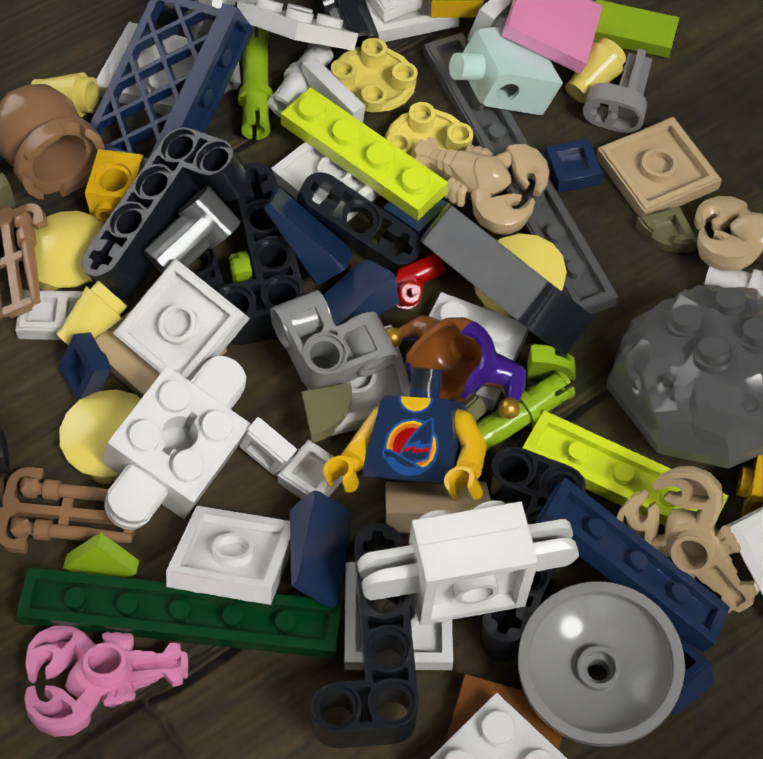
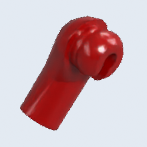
(412, 277)

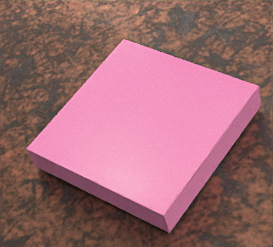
(555, 29)

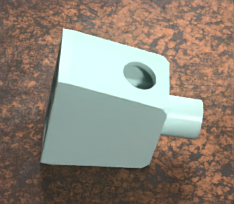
(506, 73)

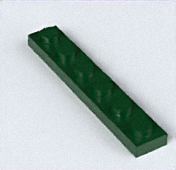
(178, 615)

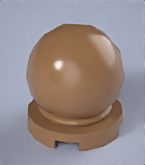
(46, 140)

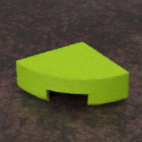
(240, 267)
(544, 362)
(101, 557)

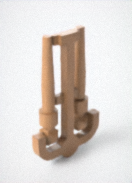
(26, 240)
(30, 484)

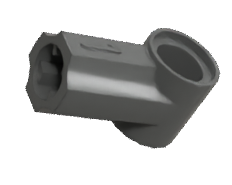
(201, 225)

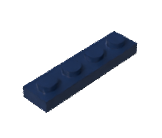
(637, 564)

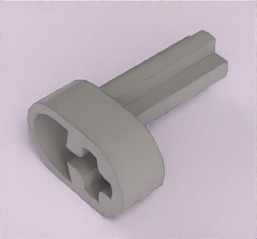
(625, 101)

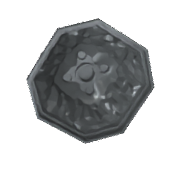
(696, 375)

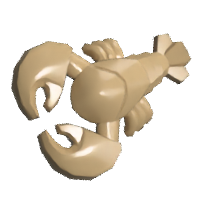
(480, 176)
(726, 250)
(692, 535)

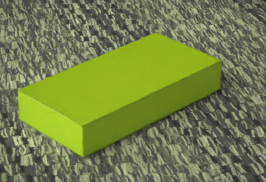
(636, 28)

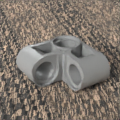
(355, 347)

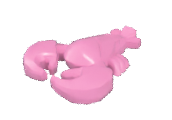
(102, 674)

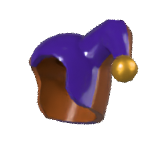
(464, 356)

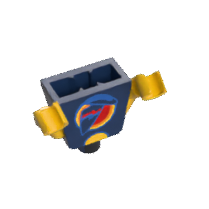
(415, 441)

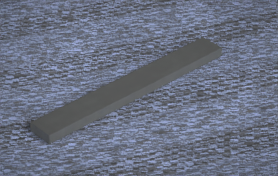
(550, 218)

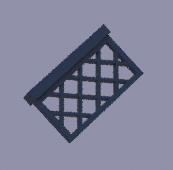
(194, 93)

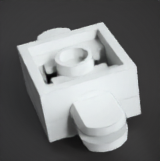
(174, 442)
(468, 561)

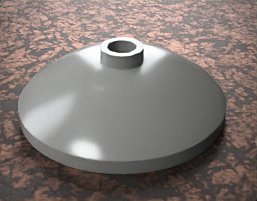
(610, 629)

